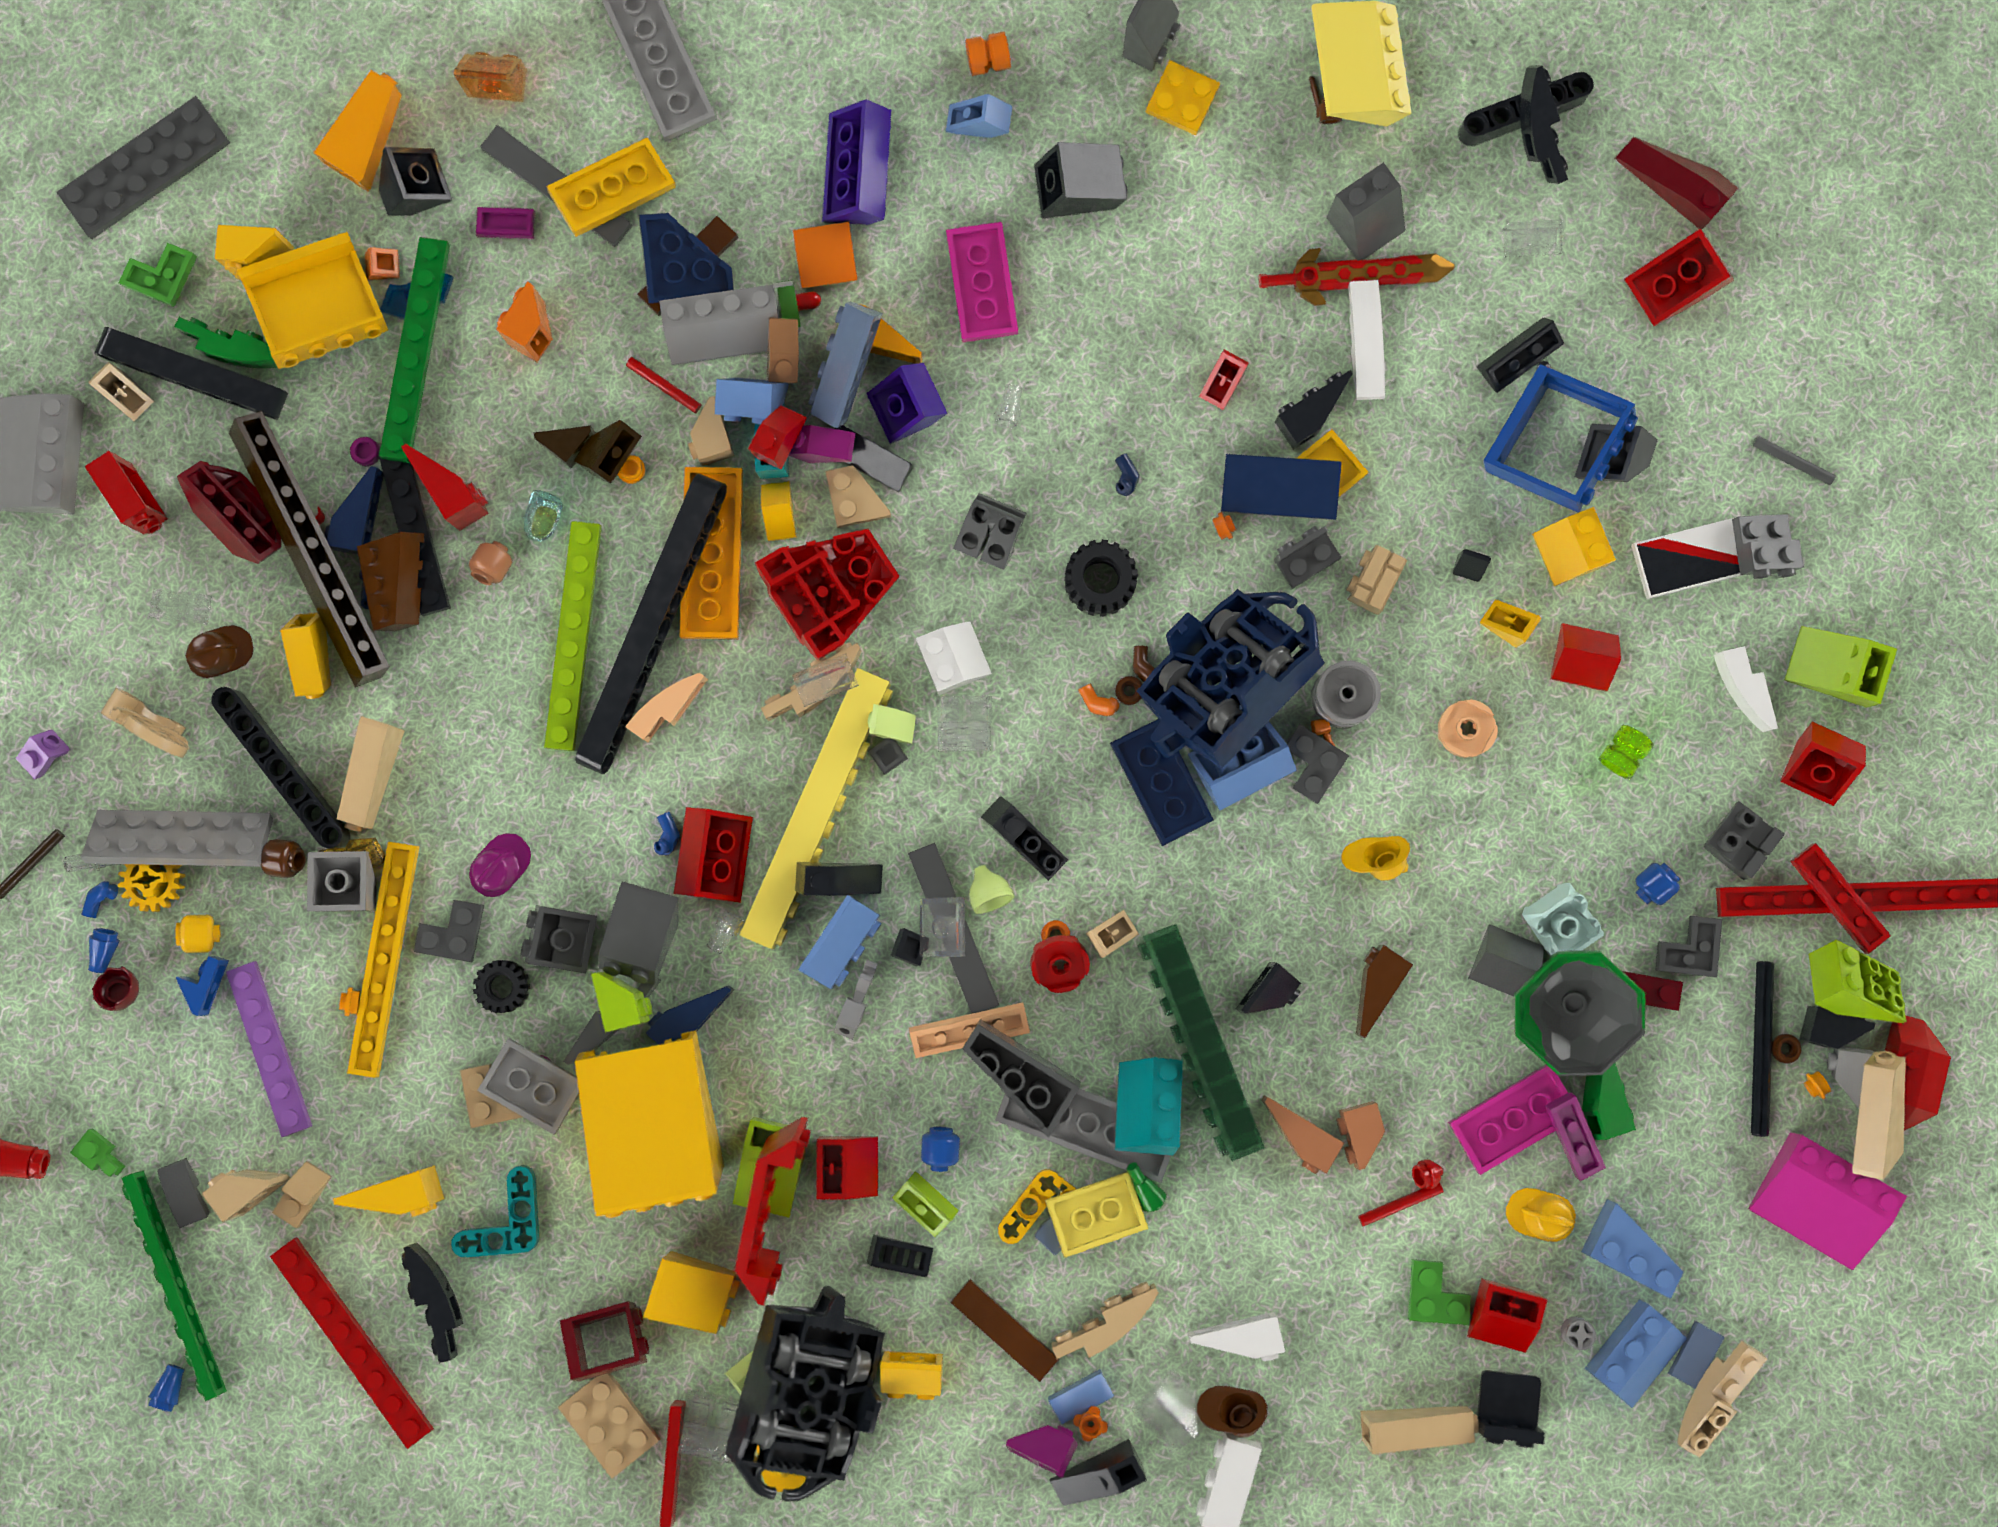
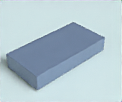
(1696, 1354)

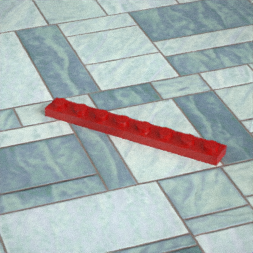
(351, 1342)

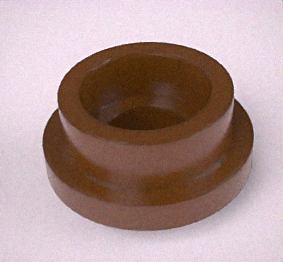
(1124, 682)
(1794, 1051)

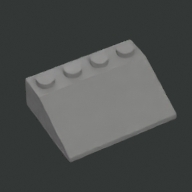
(40, 452)

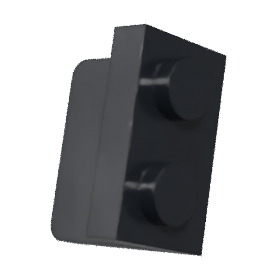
(1509, 1408)

